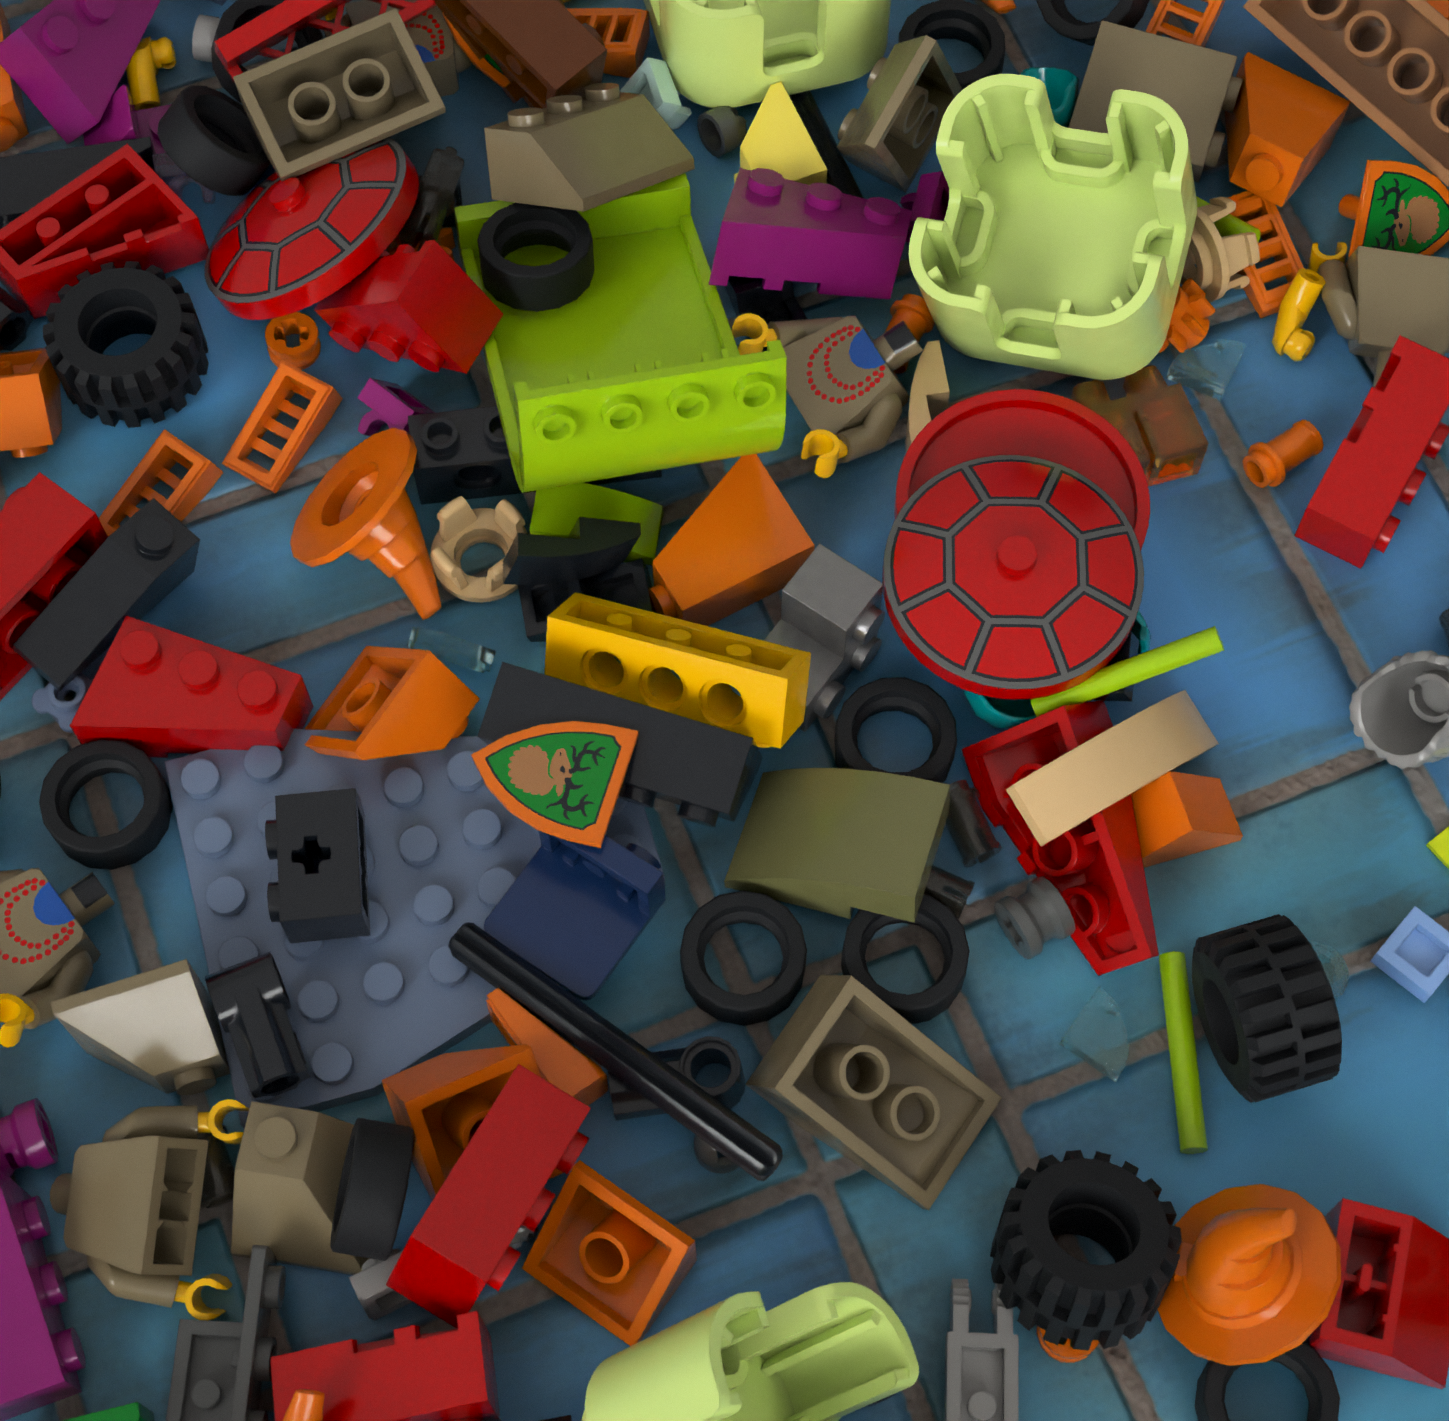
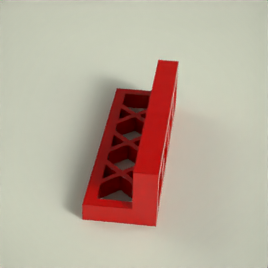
(286, 20)

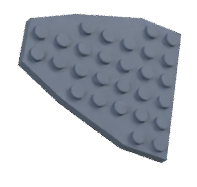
(435, 860)

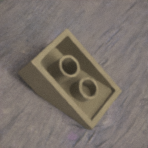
(900, 112)
(874, 1088)

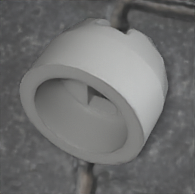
(203, 37)

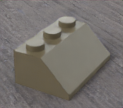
(338, 95)
(582, 150)

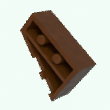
(532, 43)

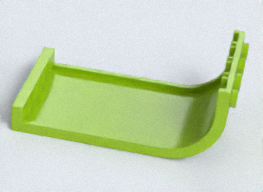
(636, 365)

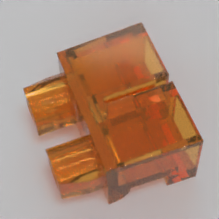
(1153, 421)

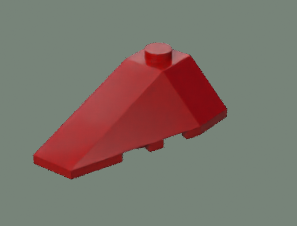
(1093, 864)

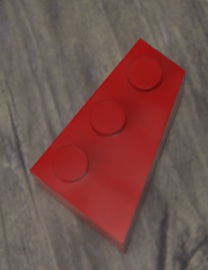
(101, 217)
(413, 310)
(1381, 456)
(188, 696)
(489, 1196)
(397, 1379)

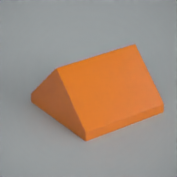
(610, 1255)

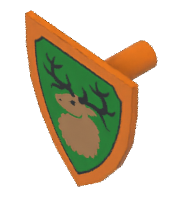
(1398, 209)
(560, 776)

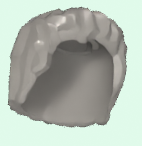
(1405, 709)

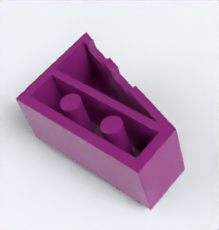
(75, 57)
(809, 235)
(35, 1349)

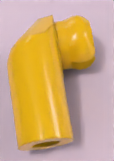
(144, 67)
(1293, 311)

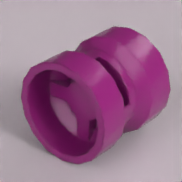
(26, 1138)

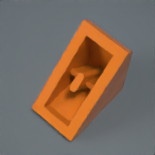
(1182, 817)

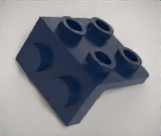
(579, 910)

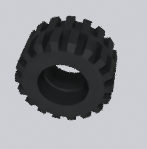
(115, 306)
(1266, 1008)
(1066, 1293)

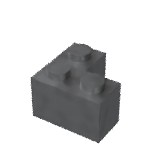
(835, 617)

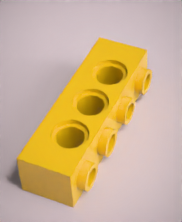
(707, 660)

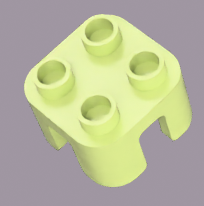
(740, 47)
(1057, 236)
(743, 1363)

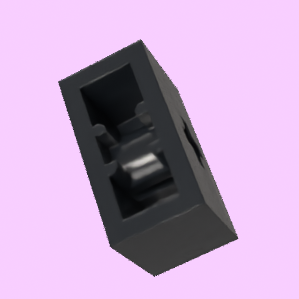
(336, 898)

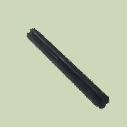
(617, 1052)

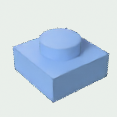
(1416, 954)

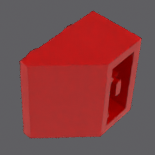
(1390, 1296)

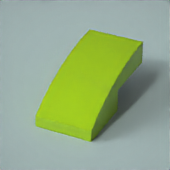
(560, 507)

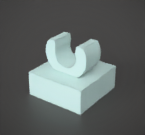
(658, 87)

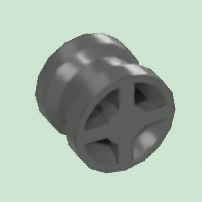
(1034, 917)

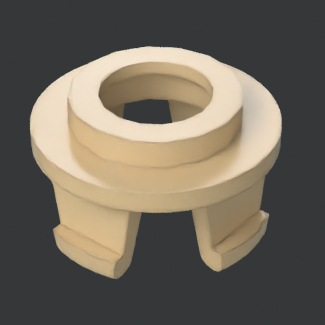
(1217, 256)
(463, 528)

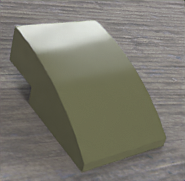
(841, 840)

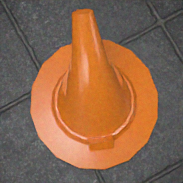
(368, 513)
(1251, 1275)

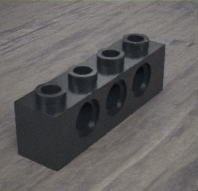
(469, 456)

